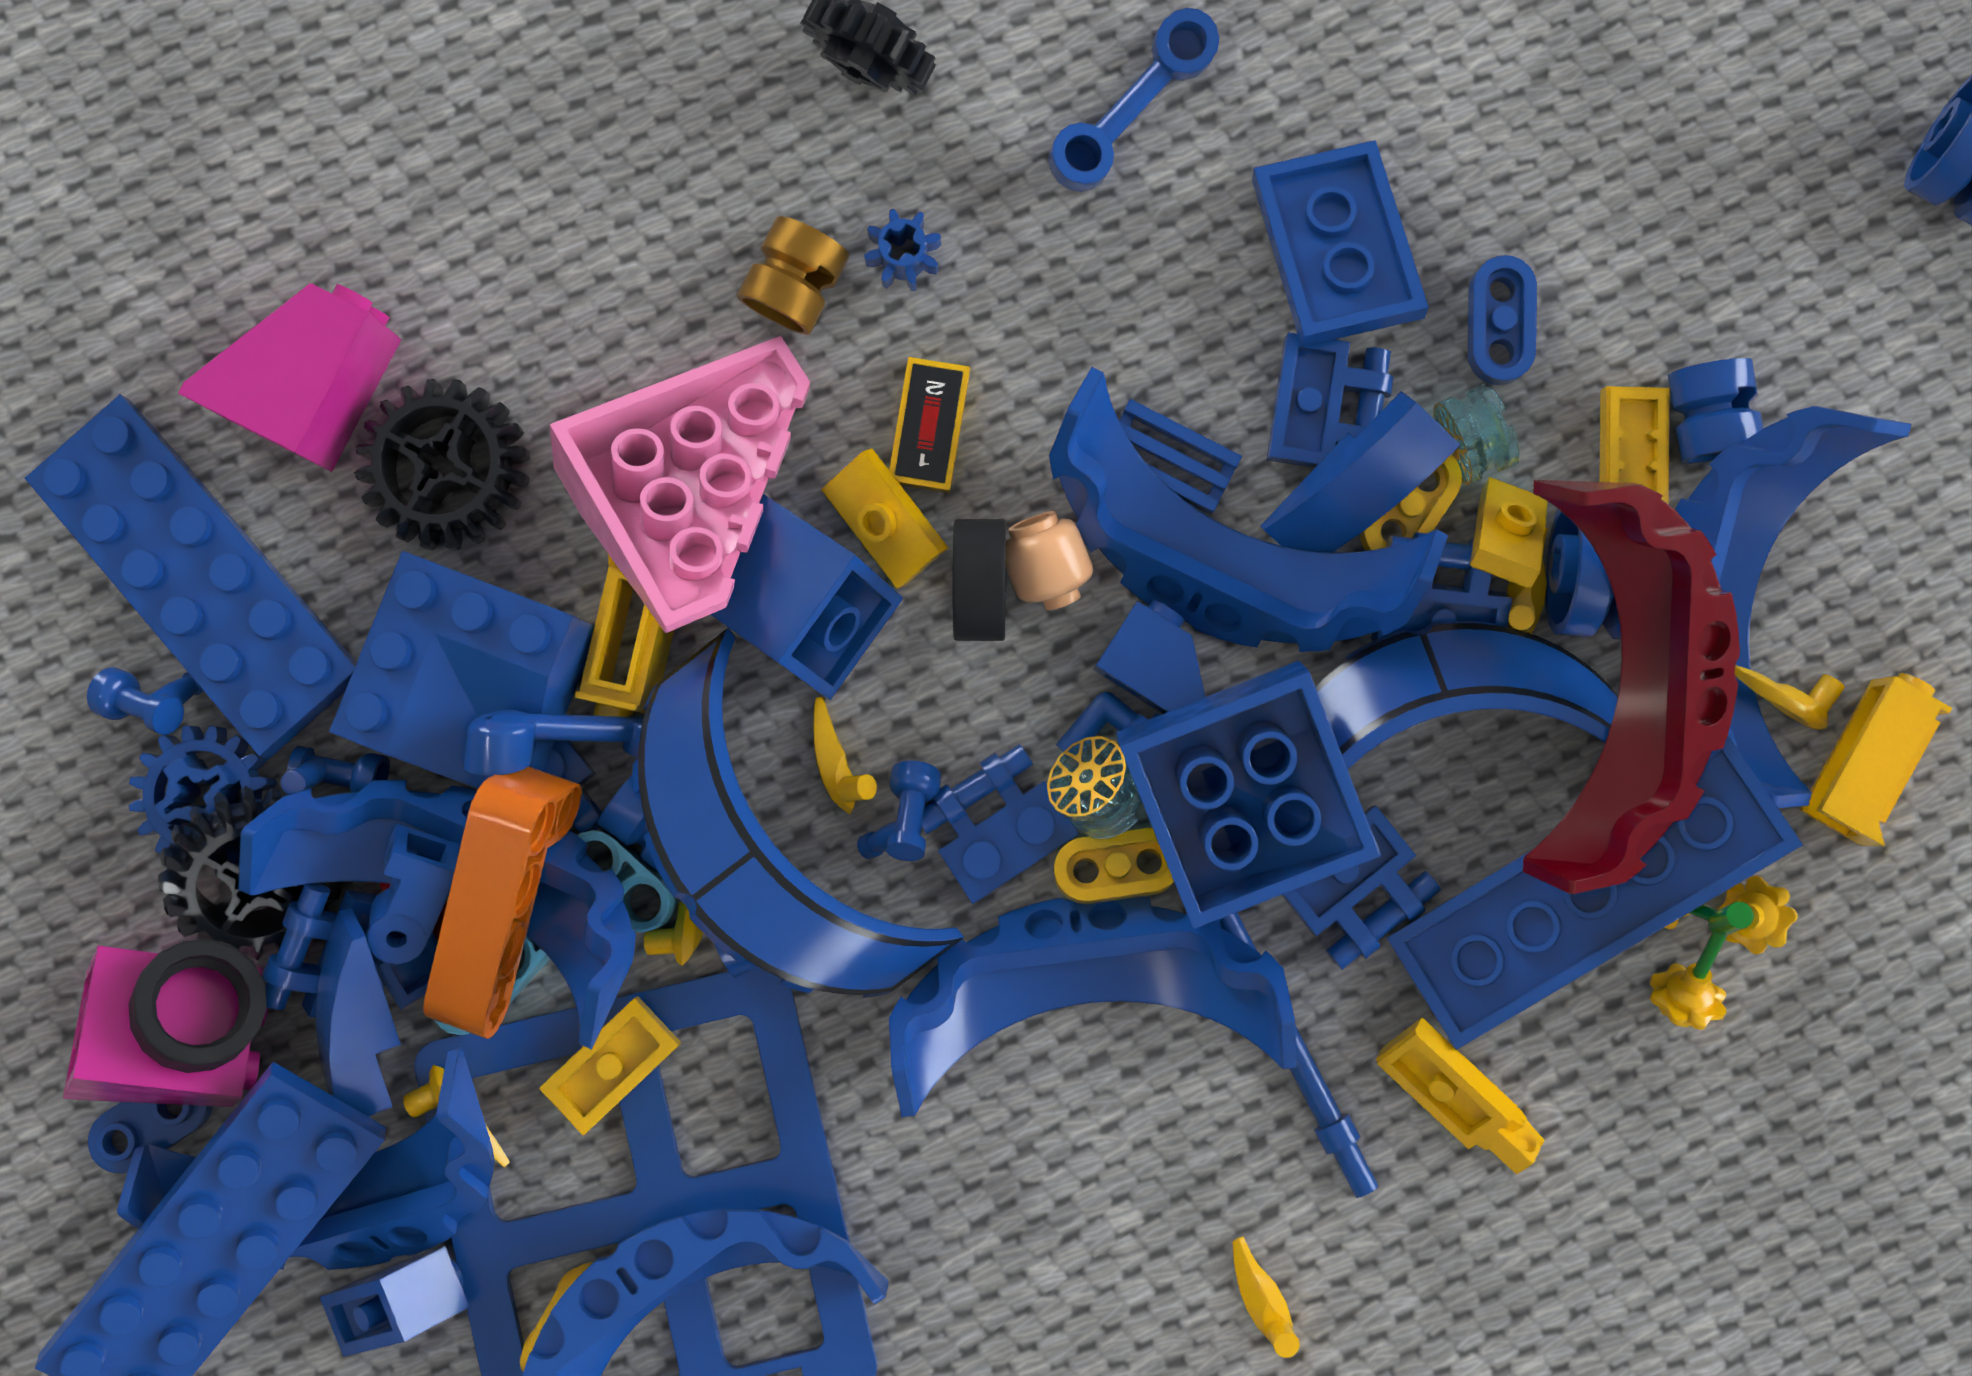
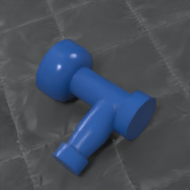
(118, 694)
(309, 770)
(914, 785)

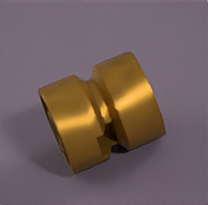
(795, 271)

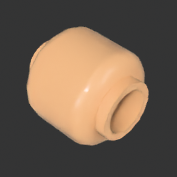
(1047, 560)

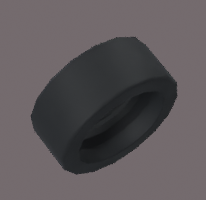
(979, 579)
(195, 954)

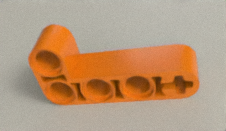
(494, 896)

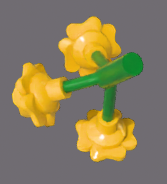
(1749, 916)

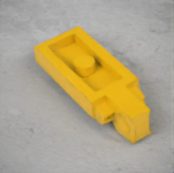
(1459, 1095)

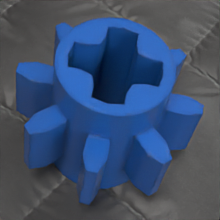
(897, 233)

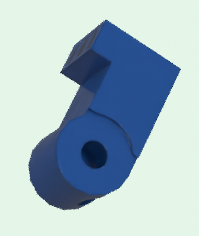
(408, 910)

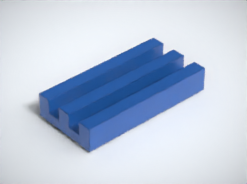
(1189, 438)

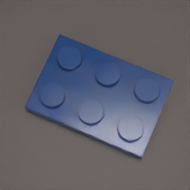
(1339, 243)

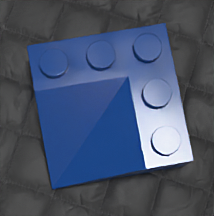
(449, 654)
(1248, 794)

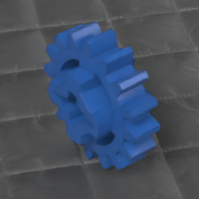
(184, 771)

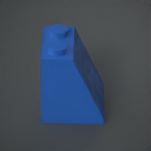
(806, 600)

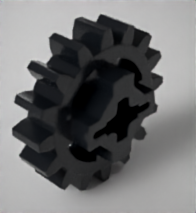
(869, 44)

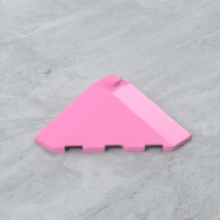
(681, 473)

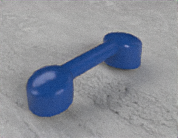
(1180, 52)
(505, 738)

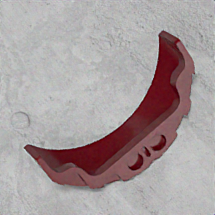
(1672, 687)

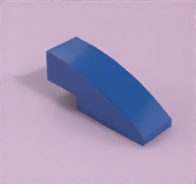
(1362, 479)
(353, 1019)

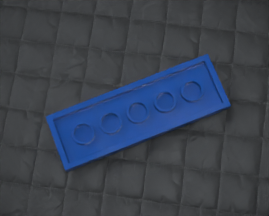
(194, 576)
(1525, 939)
(217, 1234)

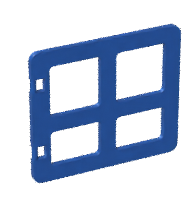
(798, 1176)

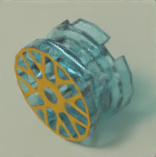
(1480, 431)
(1077, 794)

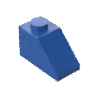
(1154, 658)
(396, 1302)

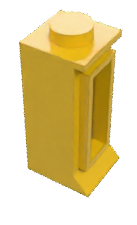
(647, 660)
(1875, 757)

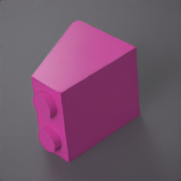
(301, 372)
(192, 1008)

